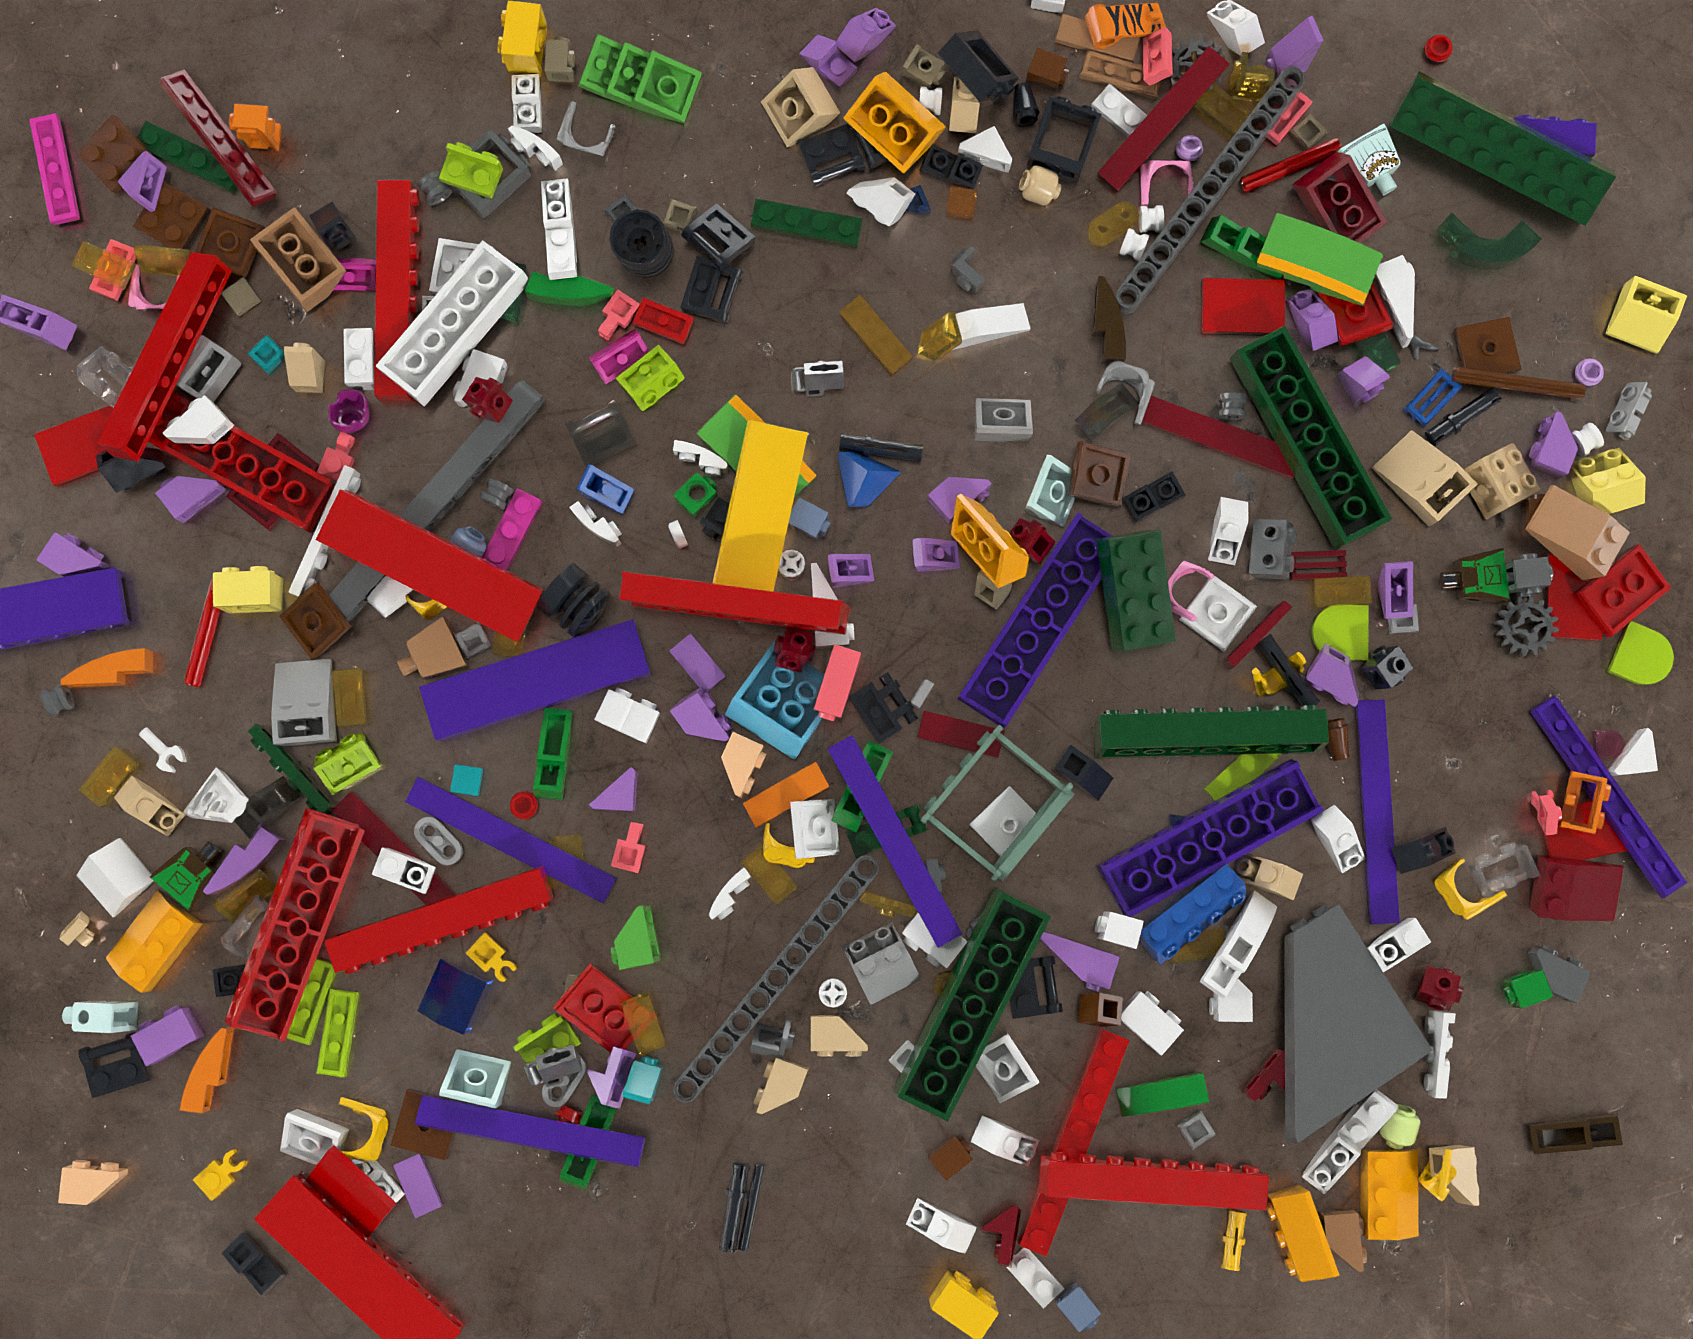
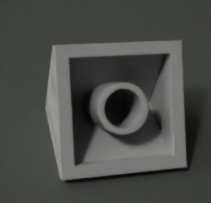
(1003, 420)

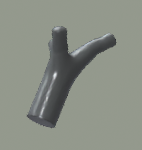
(1417, 342)

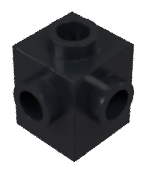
(1387, 667)

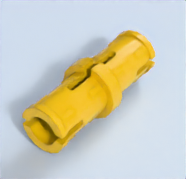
(1234, 1240)

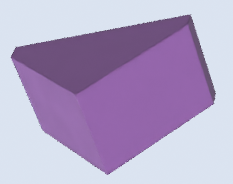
(144, 180)
(850, 569)
(1396, 589)
(619, 795)

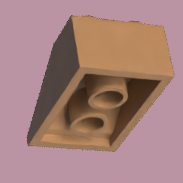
(1577, 533)

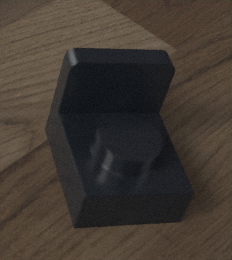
(715, 519)

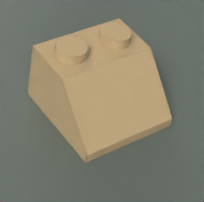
(800, 106)

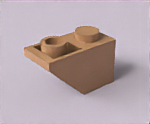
(1343, 1236)

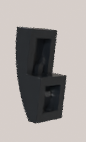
(254, 1263)

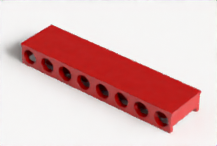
(293, 494)
(429, 564)
(735, 603)
(294, 925)
(354, 1266)

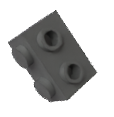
(1272, 549)
(1528, 575)

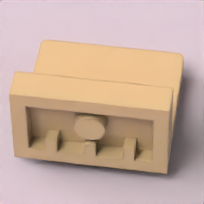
(1501, 480)

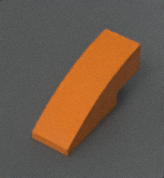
(111, 669)
(777, 798)
(208, 1072)

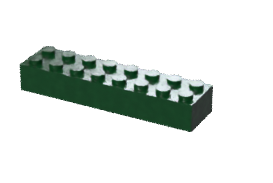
(1502, 148)
(1310, 437)
(1210, 732)
(971, 1004)

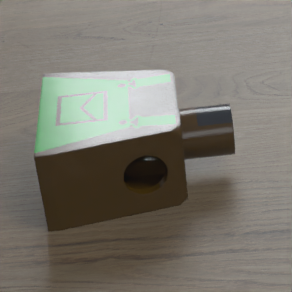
(1479, 578)
(188, 874)

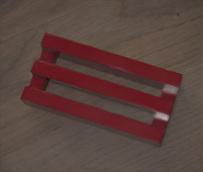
(1341, 564)

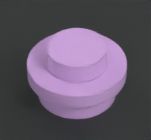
(1189, 148)
(1589, 372)

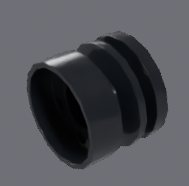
(636, 229)
(579, 604)

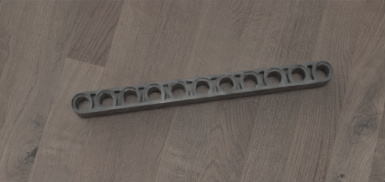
(1214, 178)
(445, 488)
(764, 985)

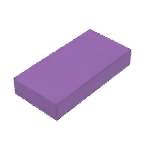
(697, 663)
(418, 1185)

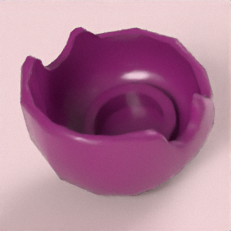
(349, 411)

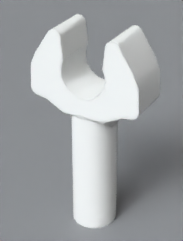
(163, 751)

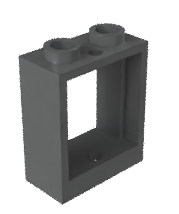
(508, 185)

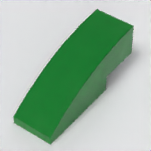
(1236, 242)
(567, 291)
(553, 754)
(848, 811)
(1162, 1094)
(579, 1170)

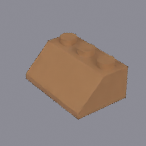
(299, 259)

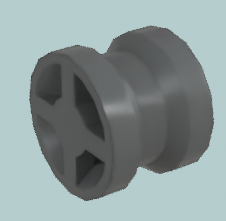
(434, 189)
(1232, 406)
(496, 493)
(57, 699)

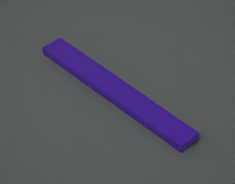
(1618, 810)
(1377, 812)
(510, 839)
(895, 841)
(530, 1131)

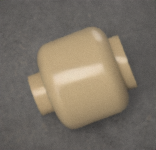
(1039, 185)

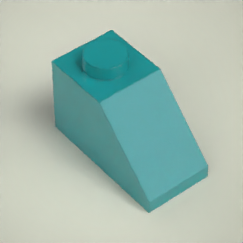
(643, 1080)

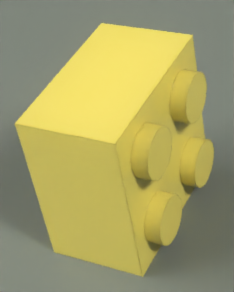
(248, 590)

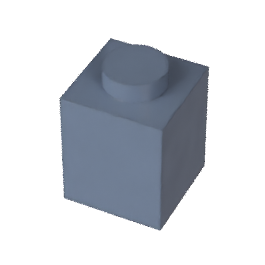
(809, 520)
(1078, 1307)

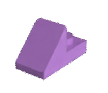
(828, 61)
(935, 554)
(612, 1083)

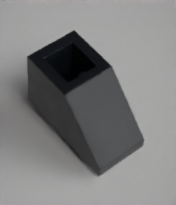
(332, 226)
(125, 473)
(1083, 772)
(1423, 850)

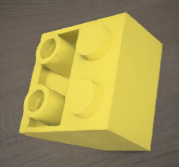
(1645, 314)
(1608, 481)

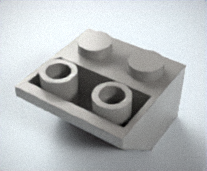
(881, 963)

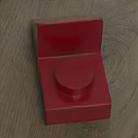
(1273, 1072)
(1007, 1227)

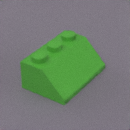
(636, 941)

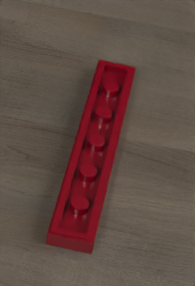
(1163, 118)
(218, 138)
(1216, 435)
(380, 835)

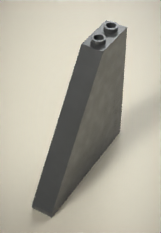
(1340, 1023)

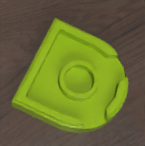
(1343, 629)
(1641, 655)

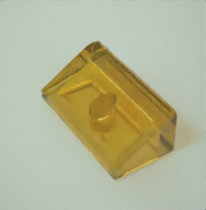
(161, 259)
(940, 337)

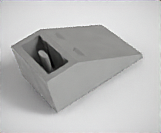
(207, 370)
(303, 703)

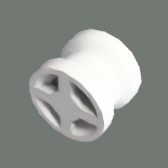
(931, 99)
(1151, 219)
(1134, 244)
(1587, 439)
(789, 561)
(833, 996)

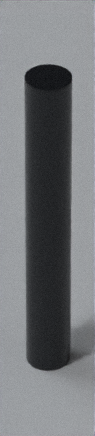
(751, 1207)

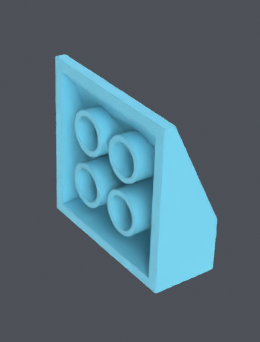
(779, 704)

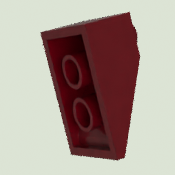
(1340, 198)
(1575, 889)

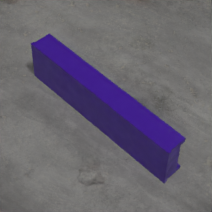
(62, 608)
(1037, 624)
(534, 681)
(1210, 838)

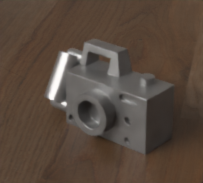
(818, 377)
(553, 1066)

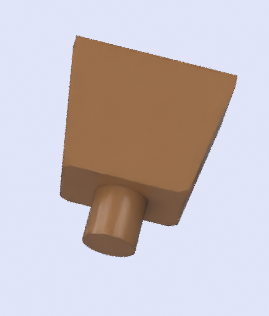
(434, 652)

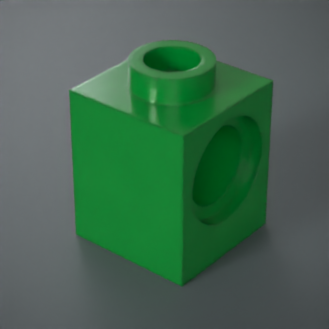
(692, 506)
(1527, 989)

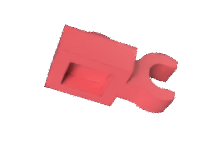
(619, 311)
(334, 460)
(1548, 812)
(628, 852)

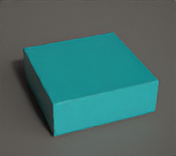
(267, 354)
(466, 780)

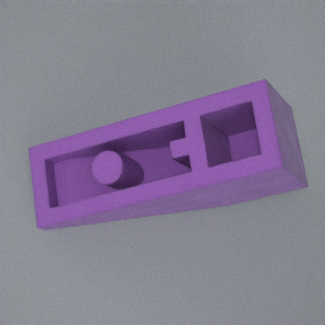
(1296, 48)
(36, 322)
(1085, 962)

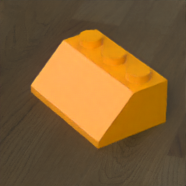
(894, 121)
(988, 542)
(152, 942)
(1389, 1193)
(1301, 1234)

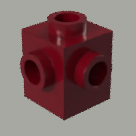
(487, 399)
(1032, 538)
(794, 649)
(1439, 988)

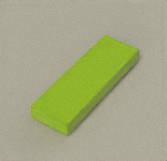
(1238, 773)
(312, 1002)
(337, 1032)

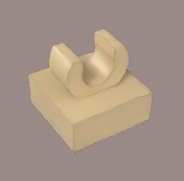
(77, 930)

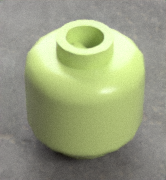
(1401, 1128)

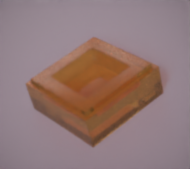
(961, 202)

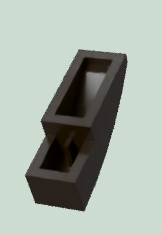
(1108, 323)
(1576, 1134)

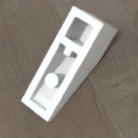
(1396, 288)
(991, 323)
(823, 590)

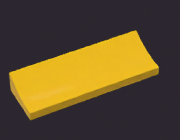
(760, 506)

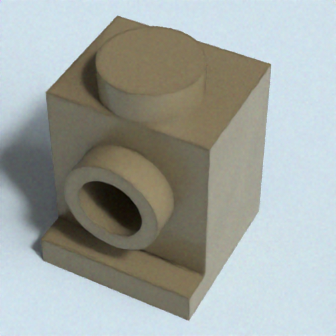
(559, 60)
(927, 78)
(989, 593)

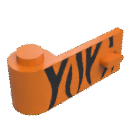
(1112, 23)

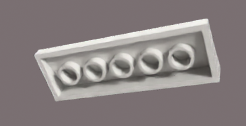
(453, 323)

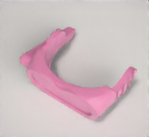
(1149, 168)
(135, 296)
(1183, 569)

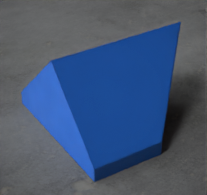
(864, 478)

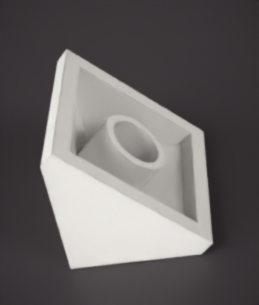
(115, 876)
(1005, 1068)
(310, 1136)

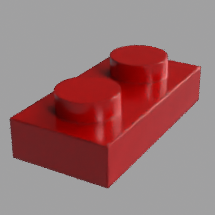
(663, 321)

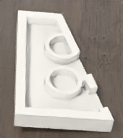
(217, 799)
(1440, 1041)

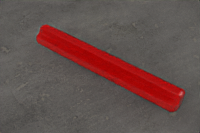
(1289, 165)
(202, 641)

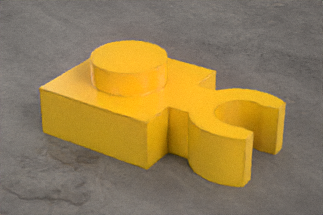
(488, 955)
(218, 1176)

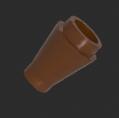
(1338, 739)

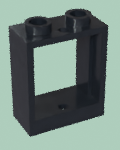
(978, 66)
(1061, 165)

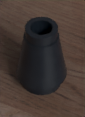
(1025, 106)

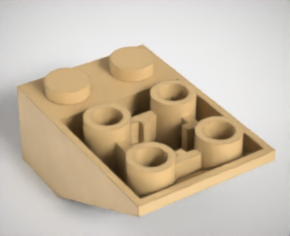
(1424, 477)

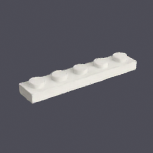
(316, 556)

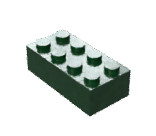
(1136, 590)

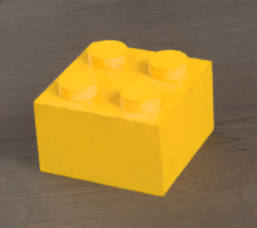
(523, 38)
(964, 1305)

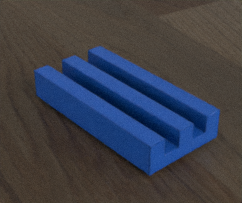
(1417, 414)

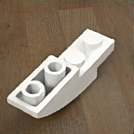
(559, 229)
(1240, 944)
(1348, 1139)

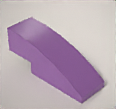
(245, 859)

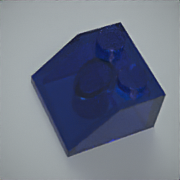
(454, 997)

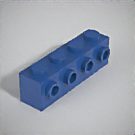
(1193, 914)

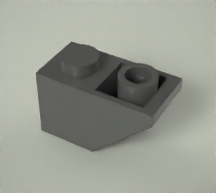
(1564, 977)

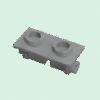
(1633, 399)

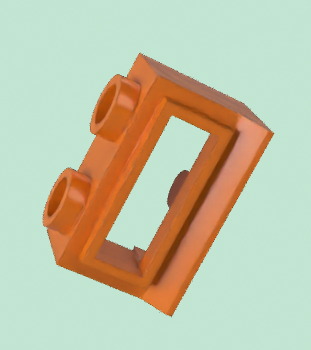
(255, 127)
(1571, 798)

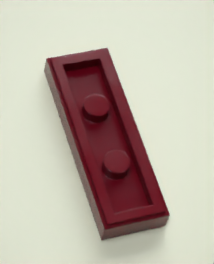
(1257, 634)
(956, 733)

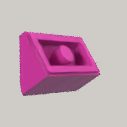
(359, 274)
(619, 356)

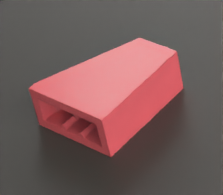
(837, 682)

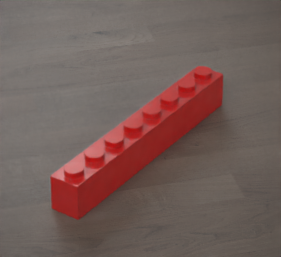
(394, 275)
(164, 357)
(439, 919)
(1075, 1134)
(1153, 1182)

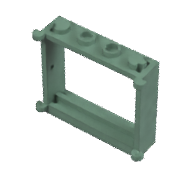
(1031, 831)

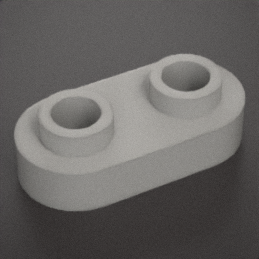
(438, 841)
(568, 1087)

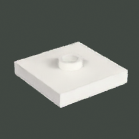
(1219, 613)
(1003, 820)
(813, 829)

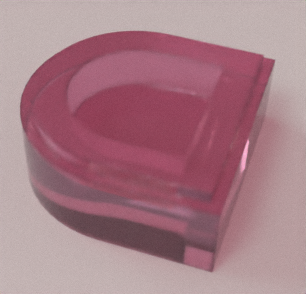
(1607, 743)

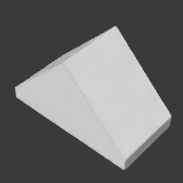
(988, 150)
(1636, 756)

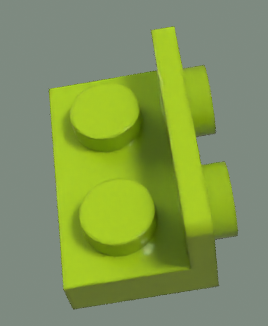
(471, 170)
(650, 378)
(345, 762)
(554, 1034)

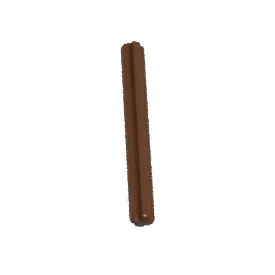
(1518, 382)

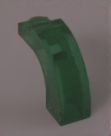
(1487, 253)

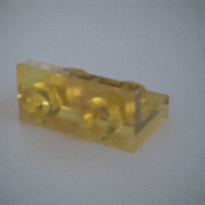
(1249, 82)

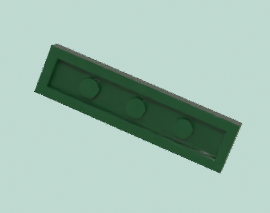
(185, 155)
(806, 222)
(283, 762)

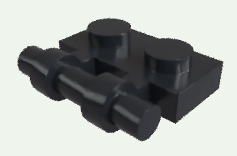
(875, 711)

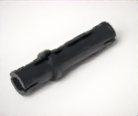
(1454, 422)
(847, 442)
(1287, 671)
(736, 1195)

